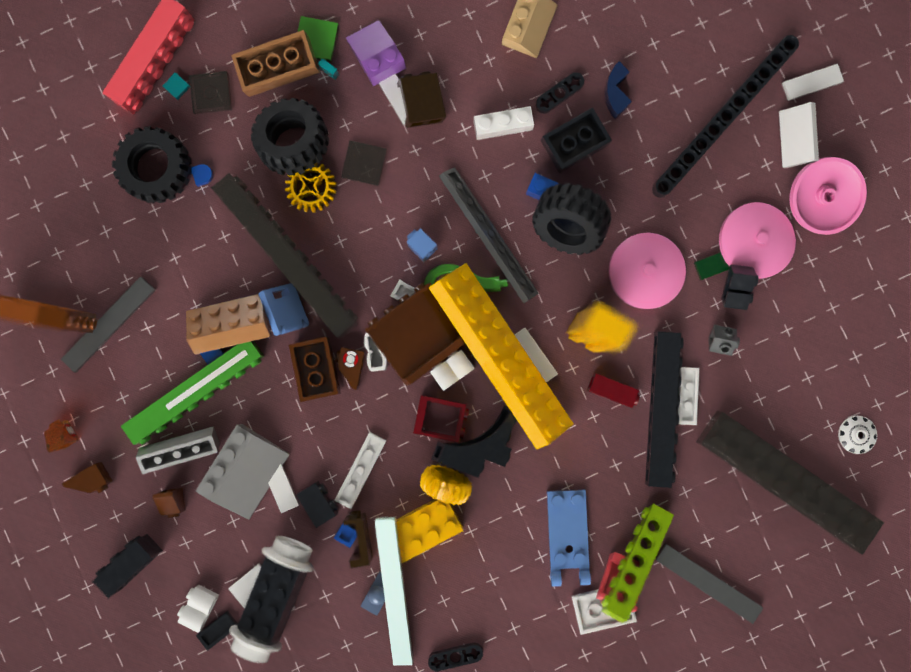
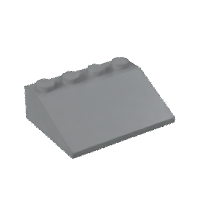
(242, 471)

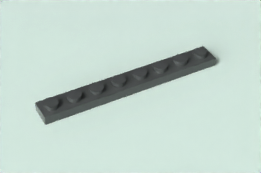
(489, 234)

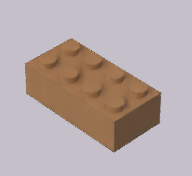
(275, 63)
(226, 324)

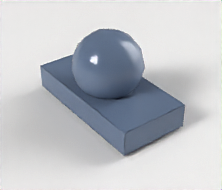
(375, 597)

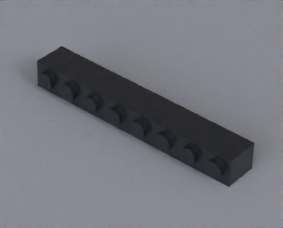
(663, 409)

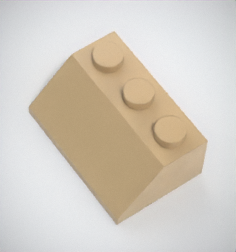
(529, 26)

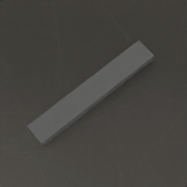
(108, 324)
(709, 583)

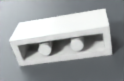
(503, 123)

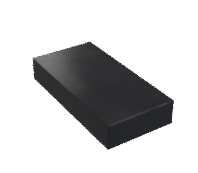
(216, 630)

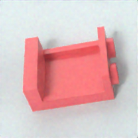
(611, 571)

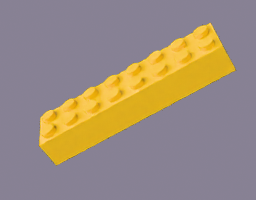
(600, 329)

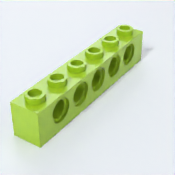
(661, 520)

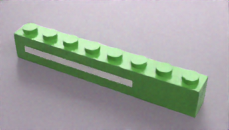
(191, 392)

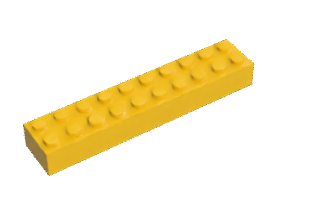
(501, 356)

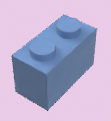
(421, 244)

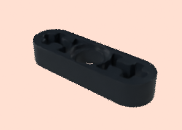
(574, 89)
(470, 658)

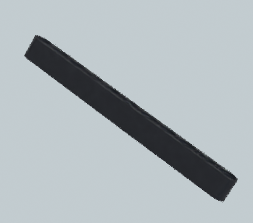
(729, 108)

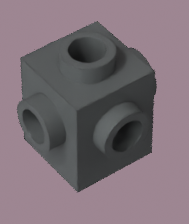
(723, 340)

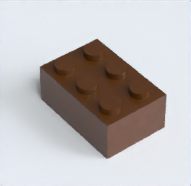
(314, 369)

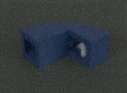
(614, 97)

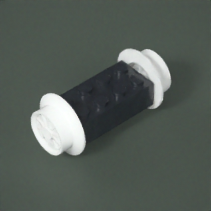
(271, 599)

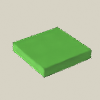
(321, 35)

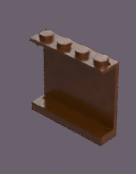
(414, 334)

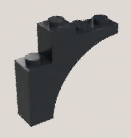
(489, 446)

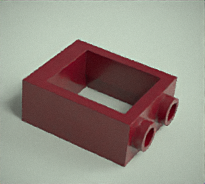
(421, 415)

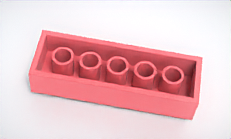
(149, 55)

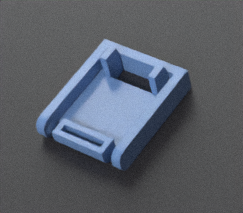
(284, 311)

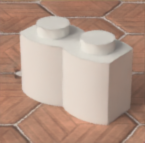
(375, 358)
(452, 369)
(198, 608)

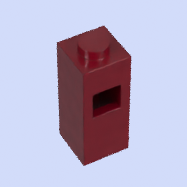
(613, 390)

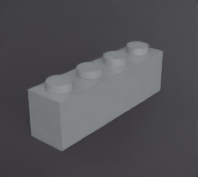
(177, 450)

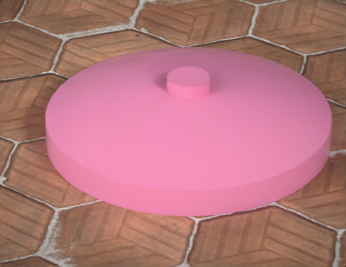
(828, 195)
(758, 238)
(647, 271)

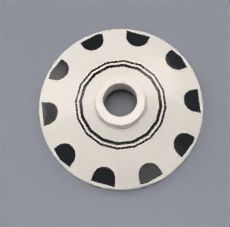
(849, 433)

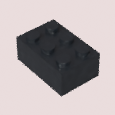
(576, 140)
(126, 565)

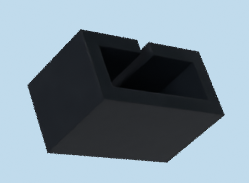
(738, 287)
(317, 504)

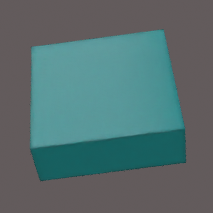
(328, 69)
(176, 86)

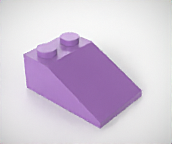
(376, 52)

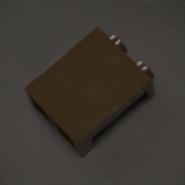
(422, 99)
(365, 555)

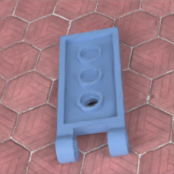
(568, 527)

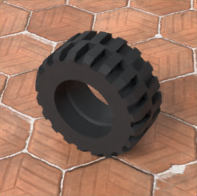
(284, 116)
(130, 153)
(571, 218)

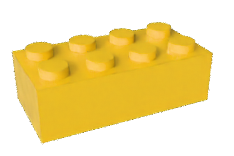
(426, 528)

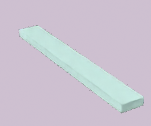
(394, 590)

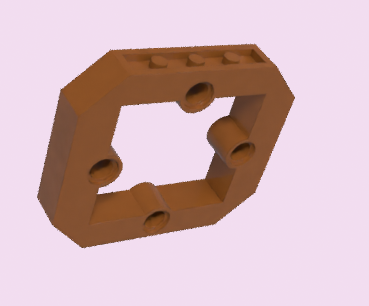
(46, 315)

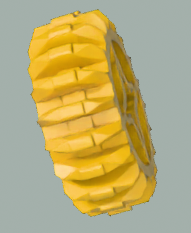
(324, 174)
(445, 484)

